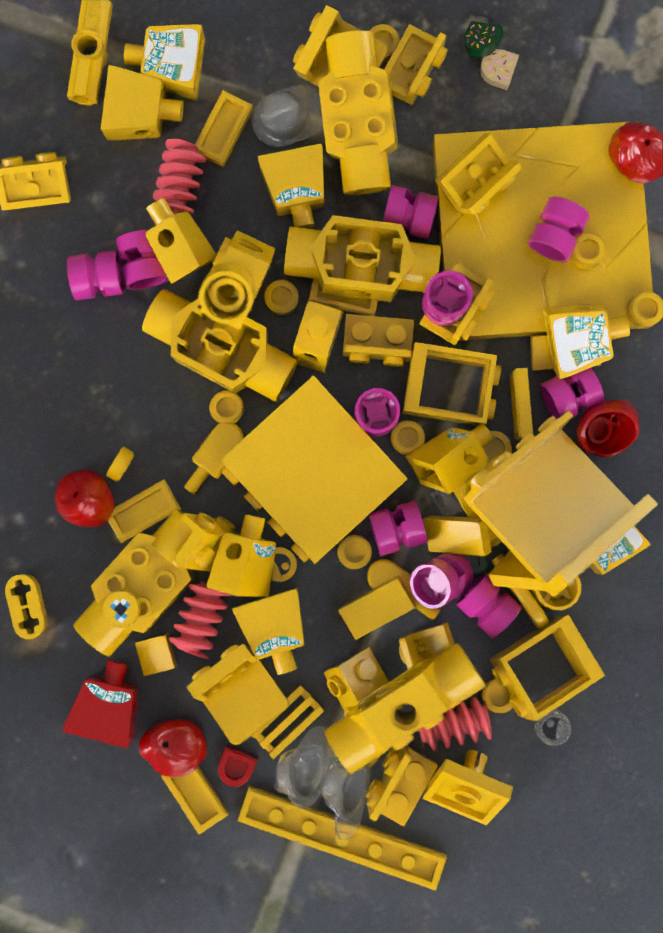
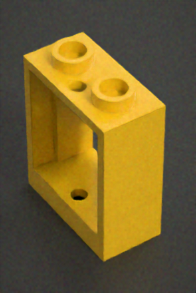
(490, 377)
(575, 651)

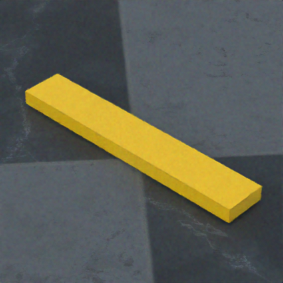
(366, 847)

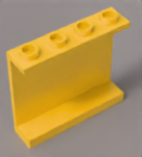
(312, 471)
(553, 505)

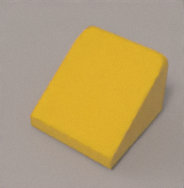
(156, 654)

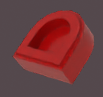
(236, 766)

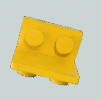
(401, 784)

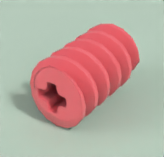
(178, 174)
(199, 620)
(458, 724)

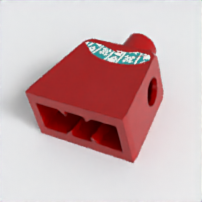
(105, 708)

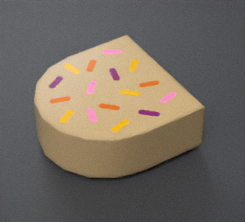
(499, 68)

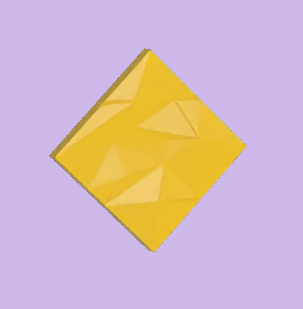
(493, 243)

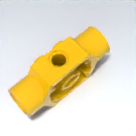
(358, 113)
(361, 258)
(235, 279)
(218, 350)
(148, 572)
(378, 725)

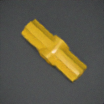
(88, 69)

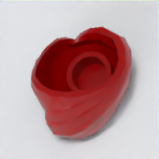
(637, 151)
(608, 428)
(84, 498)
(183, 748)

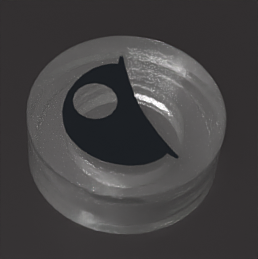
(553, 728)

